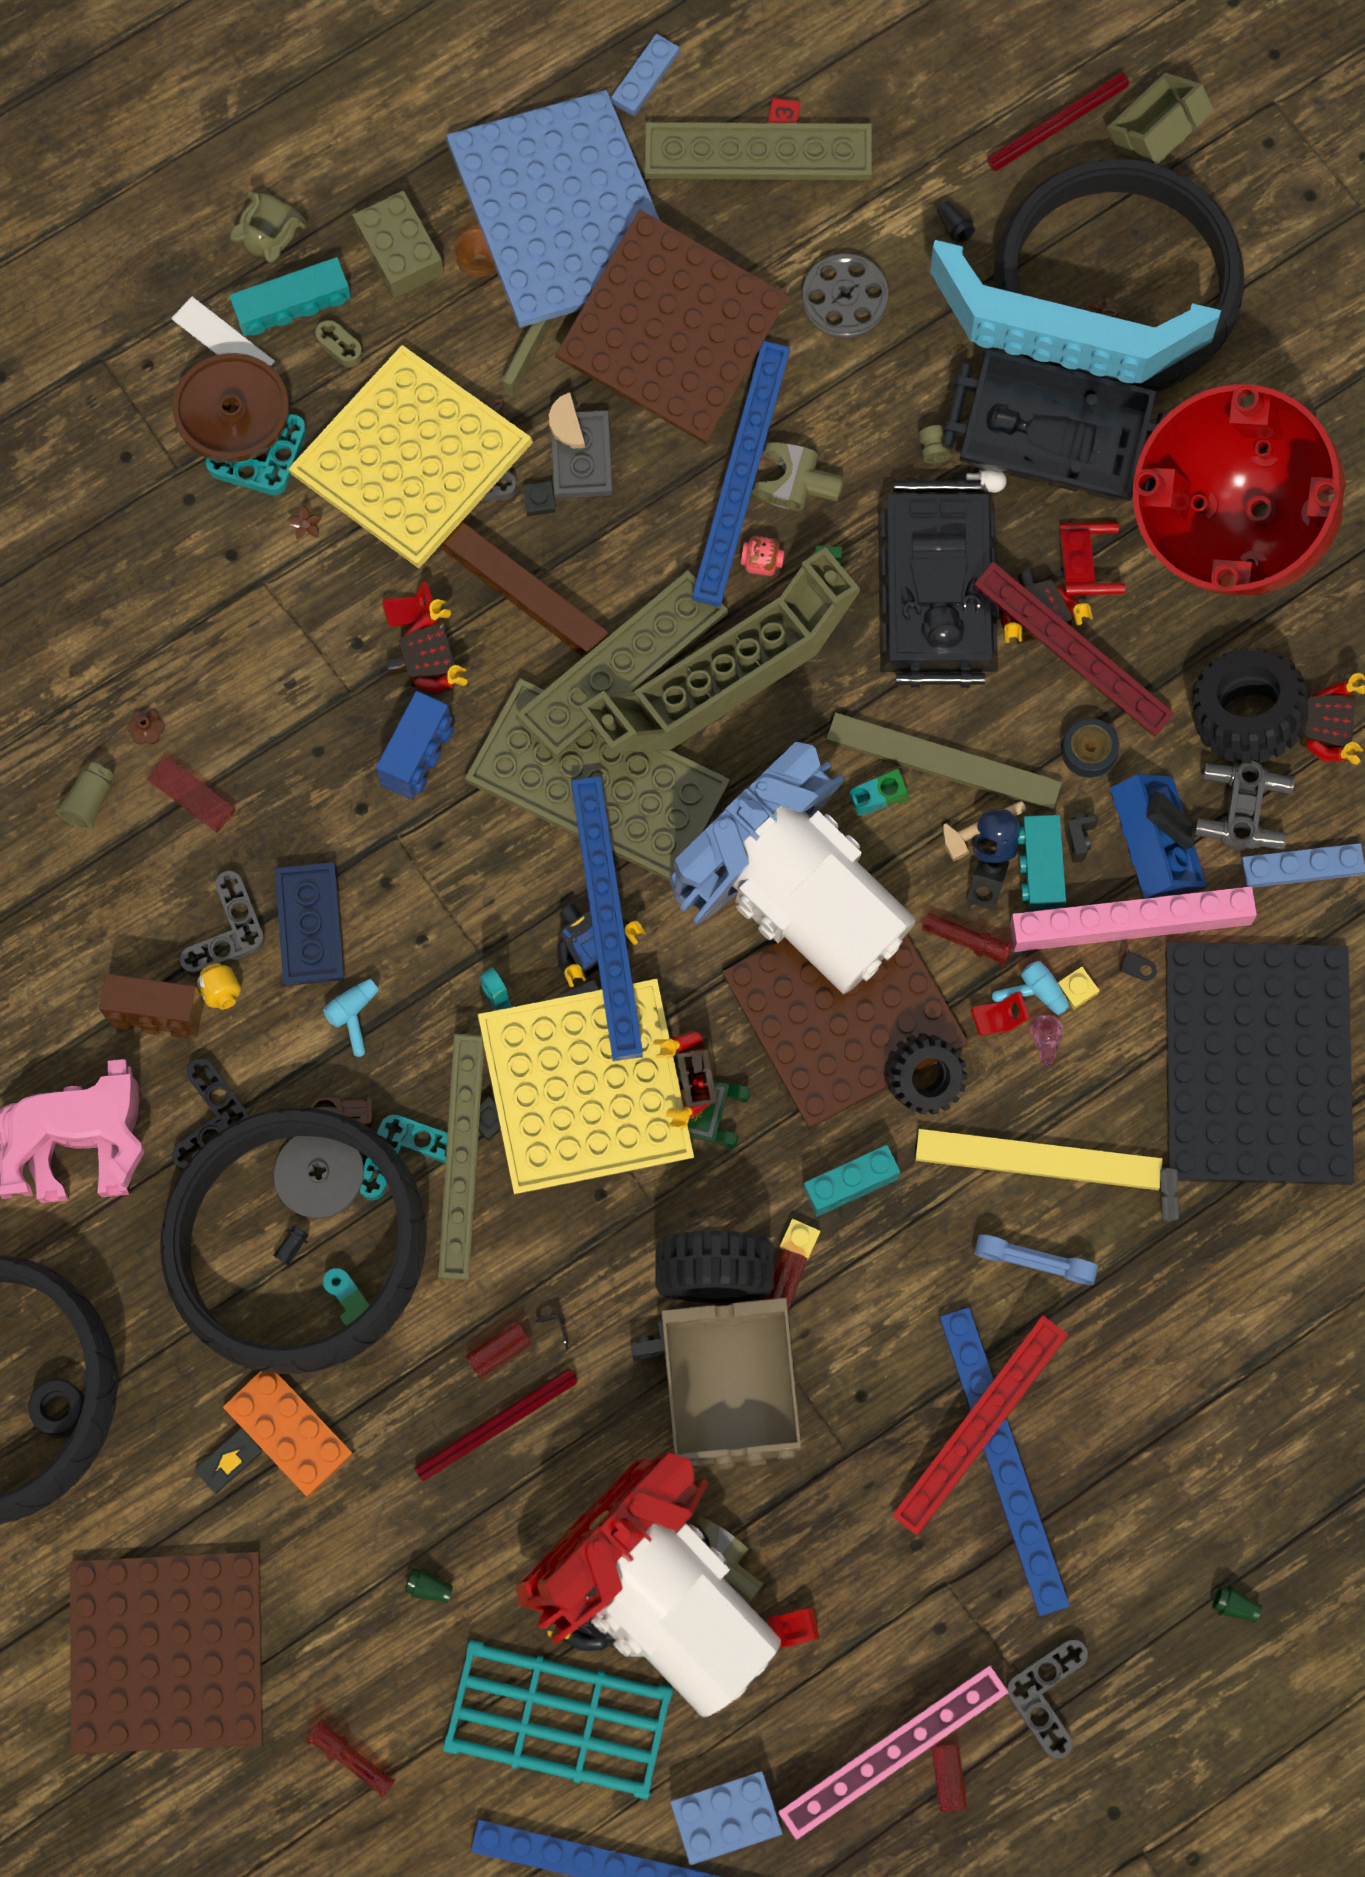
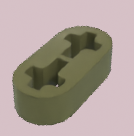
(335, 348)

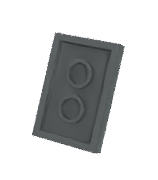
(587, 469)

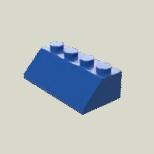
(1158, 860)

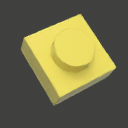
(1078, 988)
(800, 1238)

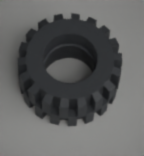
(945, 1086)

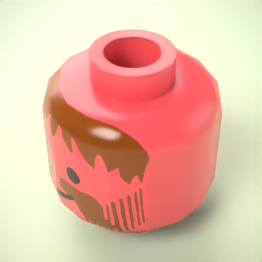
(762, 556)

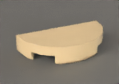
(564, 422)

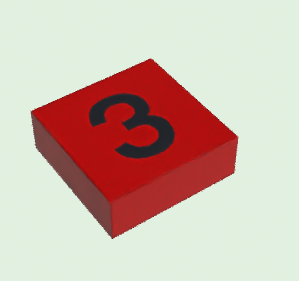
(784, 111)

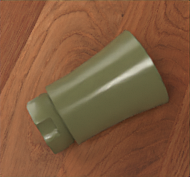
(86, 797)

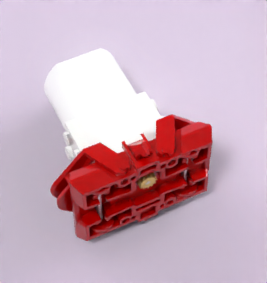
(654, 1586)

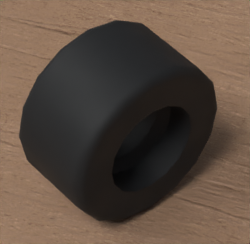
(41, 1397)

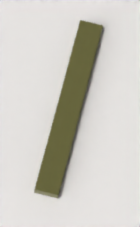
(944, 762)
(461, 1157)

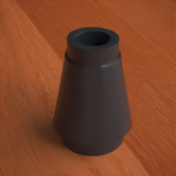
(956, 222)

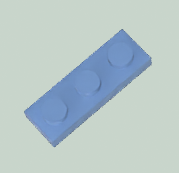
(645, 75)

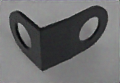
(1133, 964)
(553, 1317)

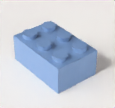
(726, 1818)

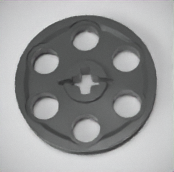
(843, 307)

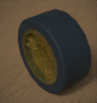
(1096, 734)

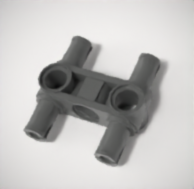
(1244, 806)

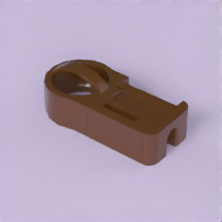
(356, 1109)

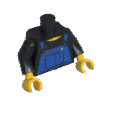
(577, 945)

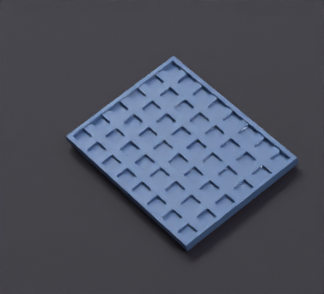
(551, 200)

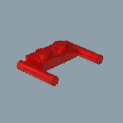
(1078, 559)

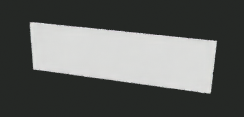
(215, 332)

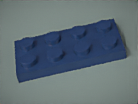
(309, 924)

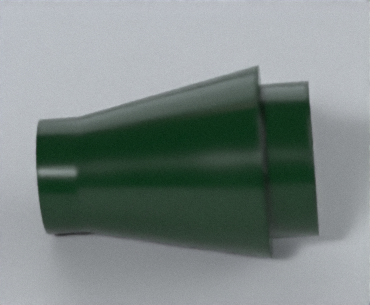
(426, 1586)
(1234, 1604)

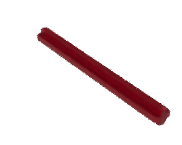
(1058, 121)
(496, 1425)

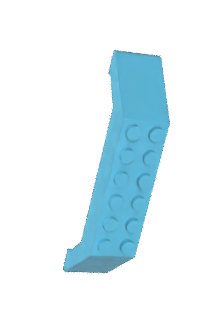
(1064, 332)

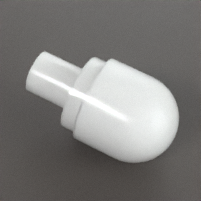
(990, 480)

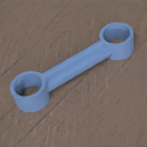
(1072, 1269)

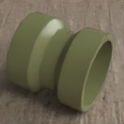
(932, 440)

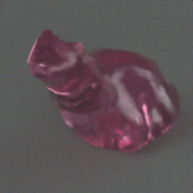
(1047, 1035)

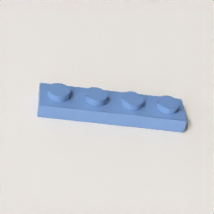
(1303, 865)

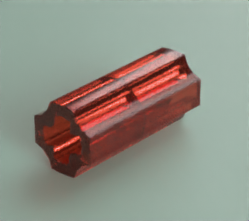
(787, 1276)
(498, 1350)
(949, 1778)

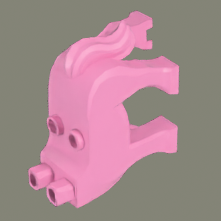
(78, 1120)

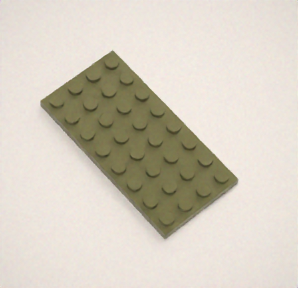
(651, 797)

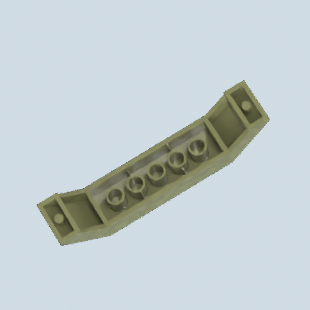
(729, 666)

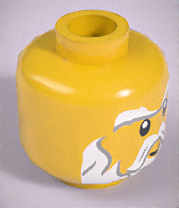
(218, 986)

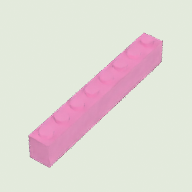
(1133, 919)
(892, 1752)

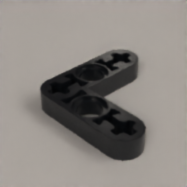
(218, 1123)

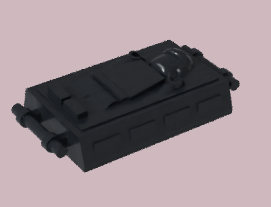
(1052, 425)
(927, 571)

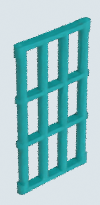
(524, 1727)

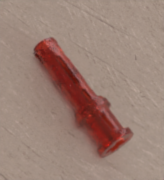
(981, 943)
(338, 1749)

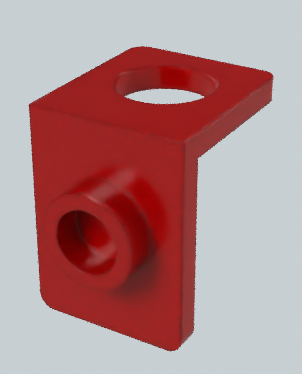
(407, 609)
(998, 1016)

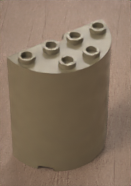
(731, 1383)

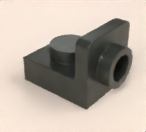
(1077, 840)
(648, 1347)

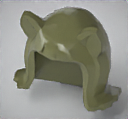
(267, 226)

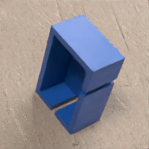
(415, 746)

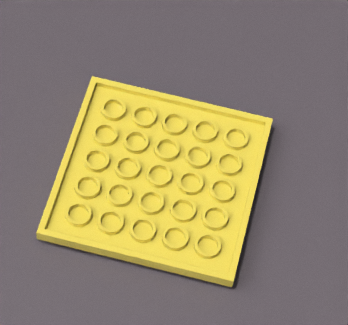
(410, 456)
(564, 1101)

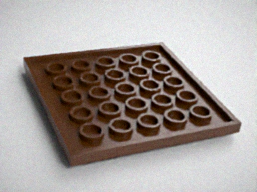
(672, 326)
(833, 1043)
(166, 1653)

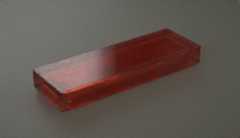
(191, 794)

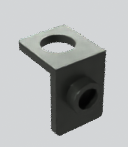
(990, 876)

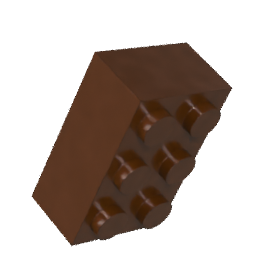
(151, 1005)

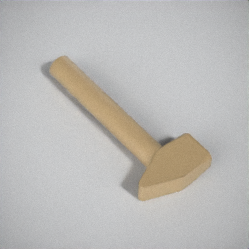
(955, 841)

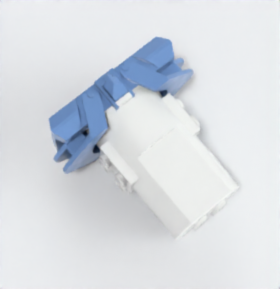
(794, 873)

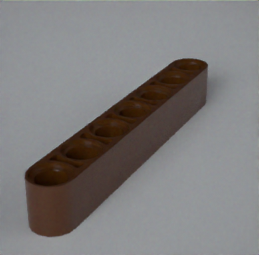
(524, 590)

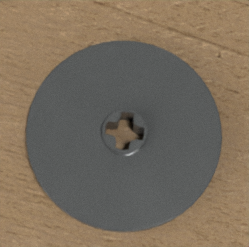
(306, 1193)

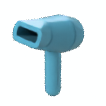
(1038, 982)
(345, 1010)

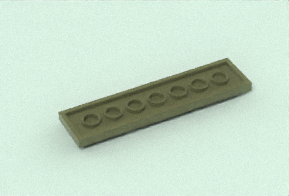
(758, 151)
(620, 663)

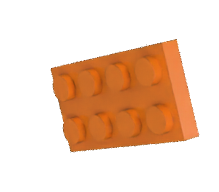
(288, 1431)

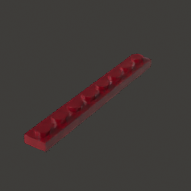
(1073, 649)

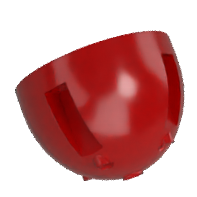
(1213, 455)

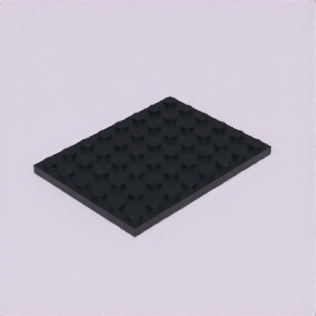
(1259, 1063)

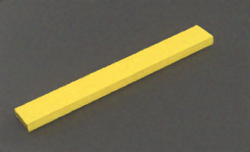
(1038, 1159)

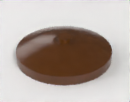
(231, 407)

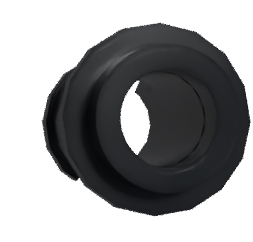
(291, 1245)

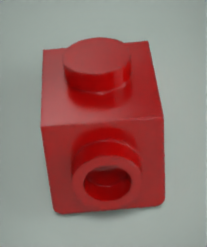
(795, 1627)

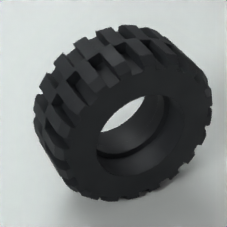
(1257, 735)
(714, 1266)

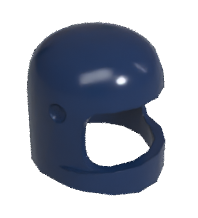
(1002, 828)

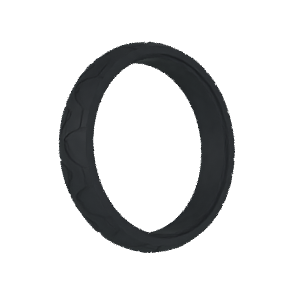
(1148, 181)
(207, 1167)
(99, 1392)

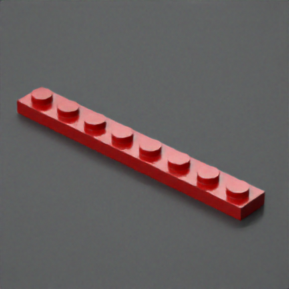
(980, 1425)

